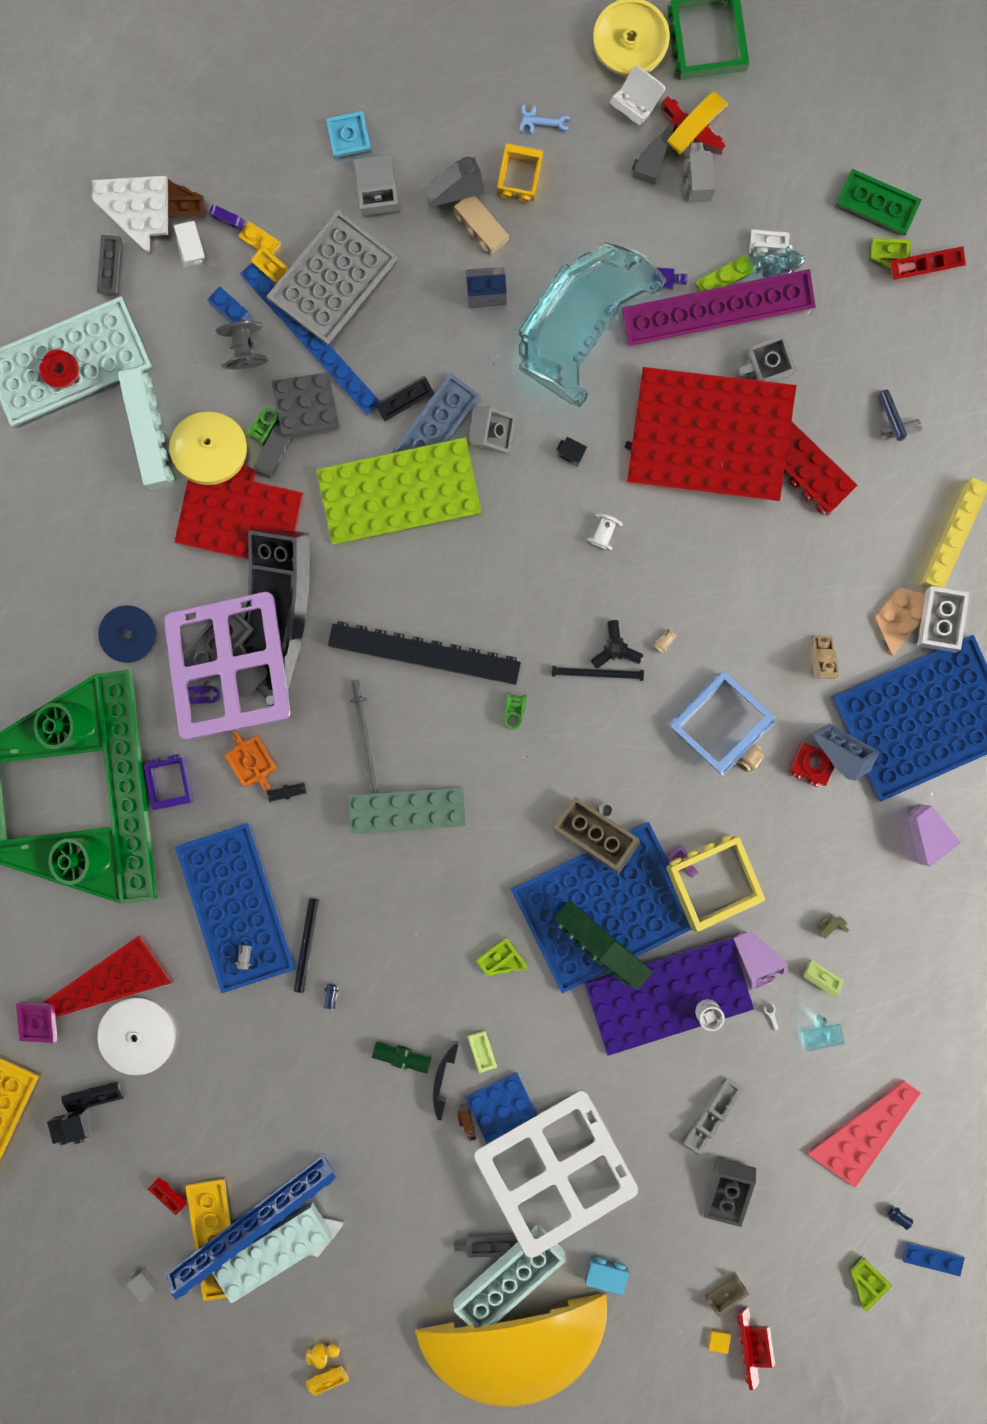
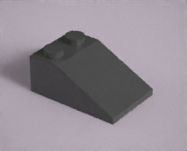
(455, 183)
(730, 1192)

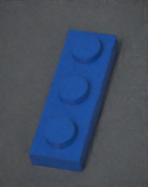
(933, 1259)

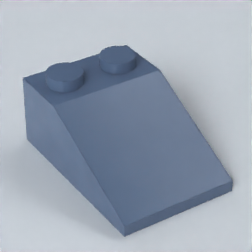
(846, 752)

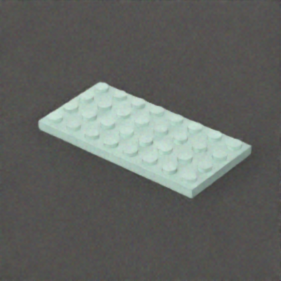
(99, 339)

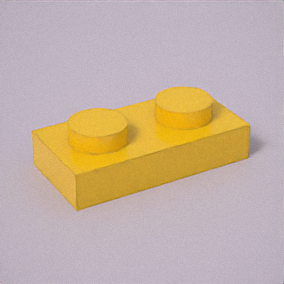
(257, 238)
(269, 264)
(326, 1381)

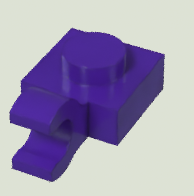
(672, 278)

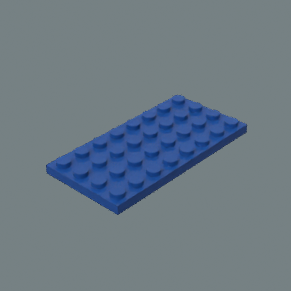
(235, 906)

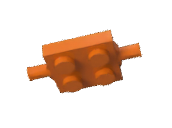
(250, 761)

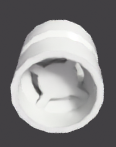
(709, 1015)

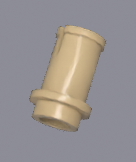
(664, 641)

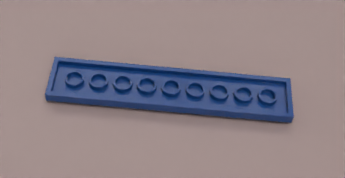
(250, 1227)

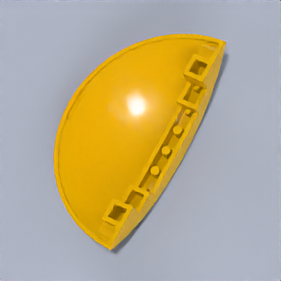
(517, 1358)

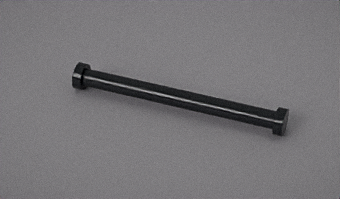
(598, 673)

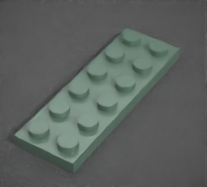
(406, 810)

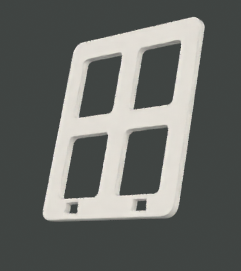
(555, 1174)

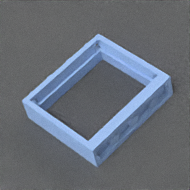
(744, 745)

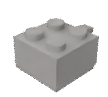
(699, 174)
(769, 360)

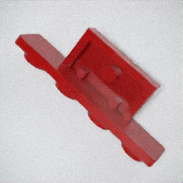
(757, 1347)

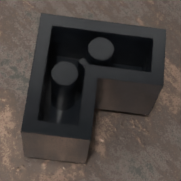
(71, 1127)

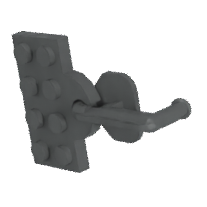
(203, 650)

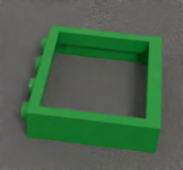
(709, 69)

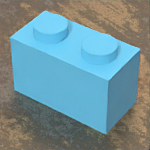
(607, 1275)

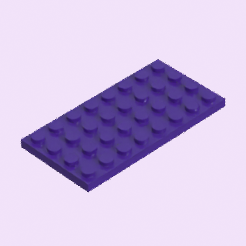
(669, 996)

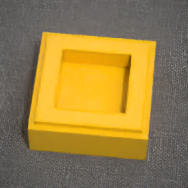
(719, 1341)

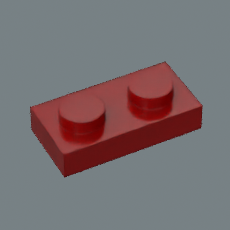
(167, 1196)

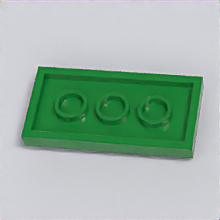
(878, 202)

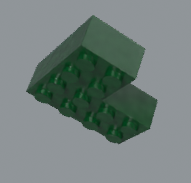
(602, 946)

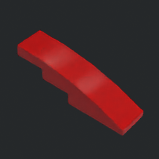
(927, 263)

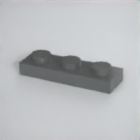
(109, 264)

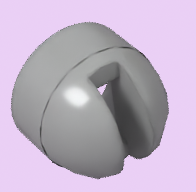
(609, 810)

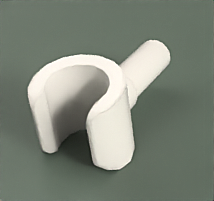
(772, 1017)

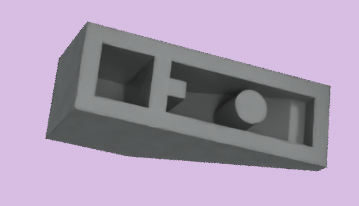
(651, 158)

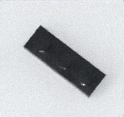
(404, 398)
(92, 1097)

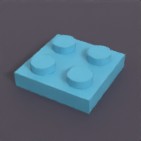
(348, 134)

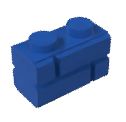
(228, 306)

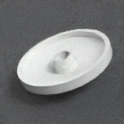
(151, 1026)

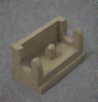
(726, 1294)

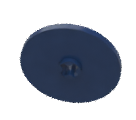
(112, 631)

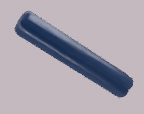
(892, 415)

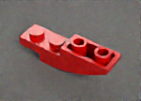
(710, 141)

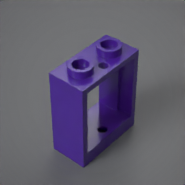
(155, 763)

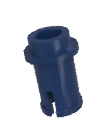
(331, 996)
(896, 1215)

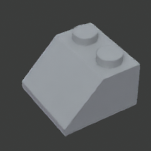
(491, 429)

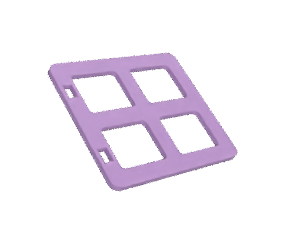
(227, 666)

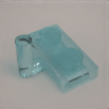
(823, 1035)

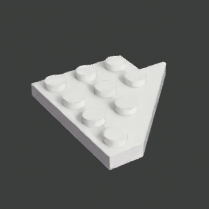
(135, 205)

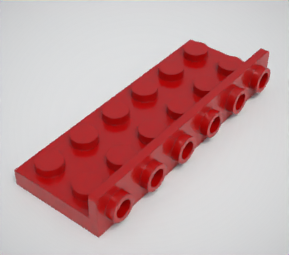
(815, 473)

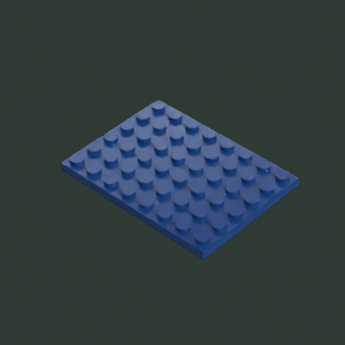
(921, 717)
(633, 907)

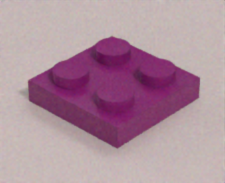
(36, 1022)

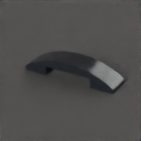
(439, 1102)

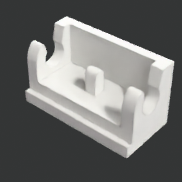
(188, 243)

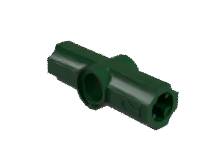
(401, 1057)

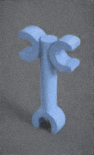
(530, 119)

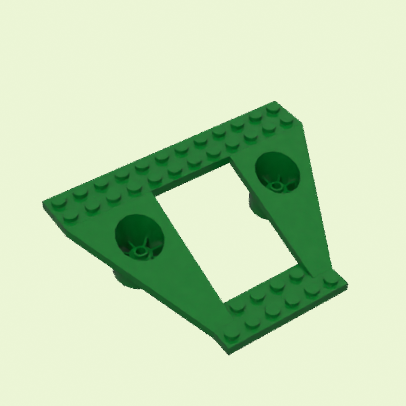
(114, 857)

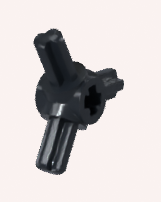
(614, 638)

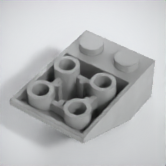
(376, 185)

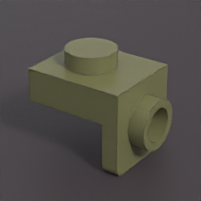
(826, 927)

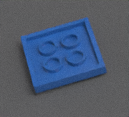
(501, 1107)

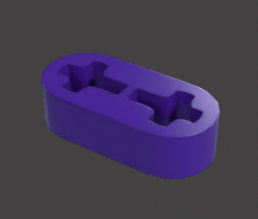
(226, 217)
(204, 689)

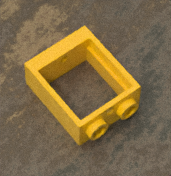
(524, 154)

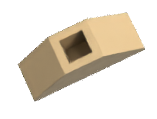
(824, 658)

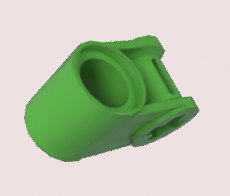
(263, 427)
(514, 709)

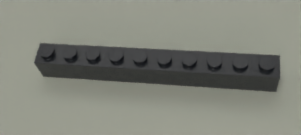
(424, 654)

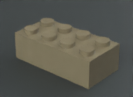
(596, 835)

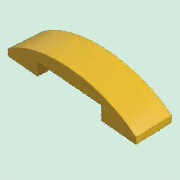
(697, 121)

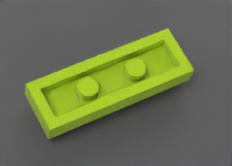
(726, 275)

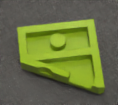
(885, 250)
(501, 959)
(869, 1283)

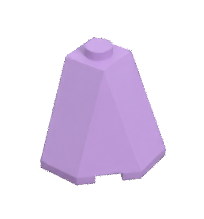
(758, 960)

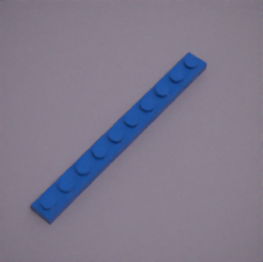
(322, 353)

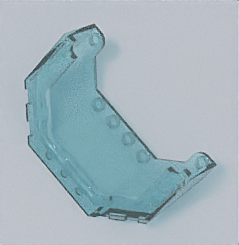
(578, 311)

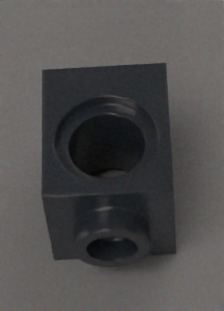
(571, 451)

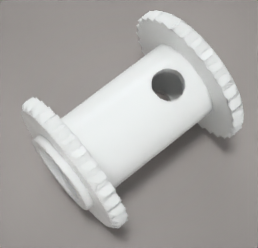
(604, 534)

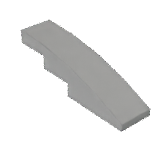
(712, 1116)

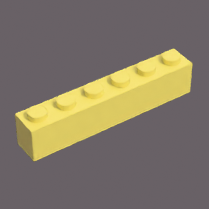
(955, 533)

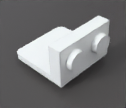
(638, 95)
(768, 242)

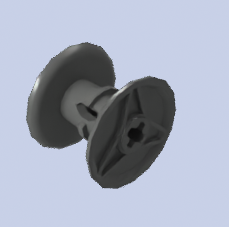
(241, 344)

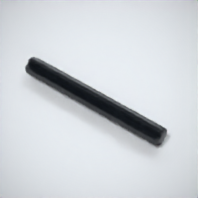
(306, 945)

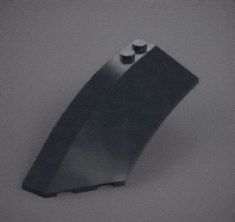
(282, 567)

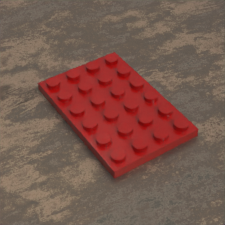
(222, 514)

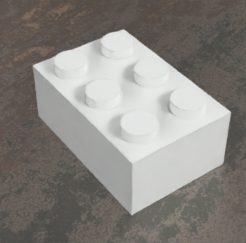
(943, 619)

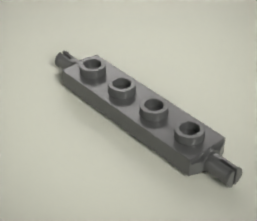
(486, 1245)

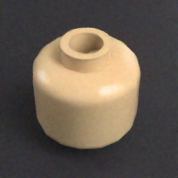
(750, 759)

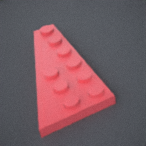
(861, 1139)

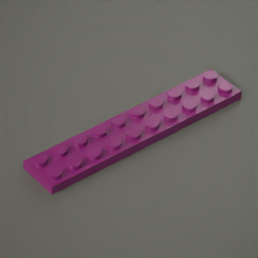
(718, 307)

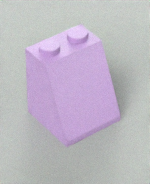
(930, 834)

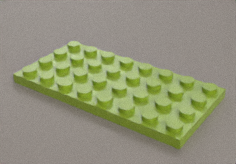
(399, 491)

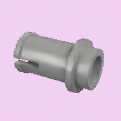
(244, 957)

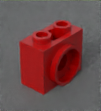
(801, 765)

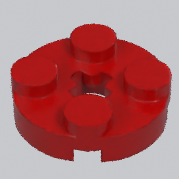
(49, 365)

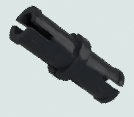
(286, 792)

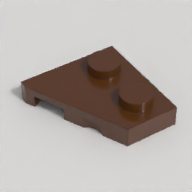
(184, 202)
(465, 1120)

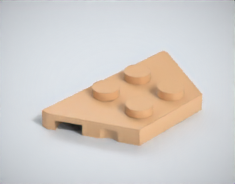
(900, 617)

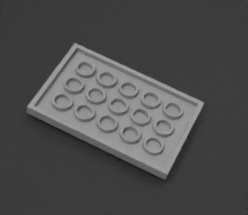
(332, 277)

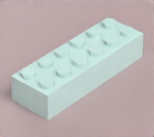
(145, 429)
(273, 1252)
(506, 1283)

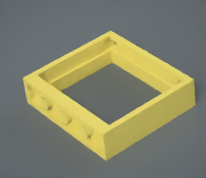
(727, 911)

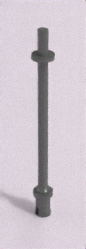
(364, 735)

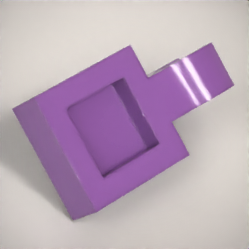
(682, 853)

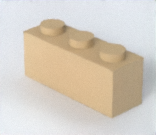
(481, 224)

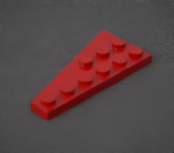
(118, 976)

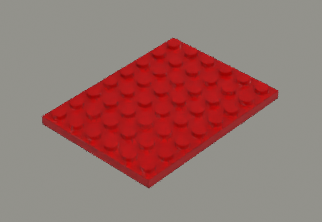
(711, 433)

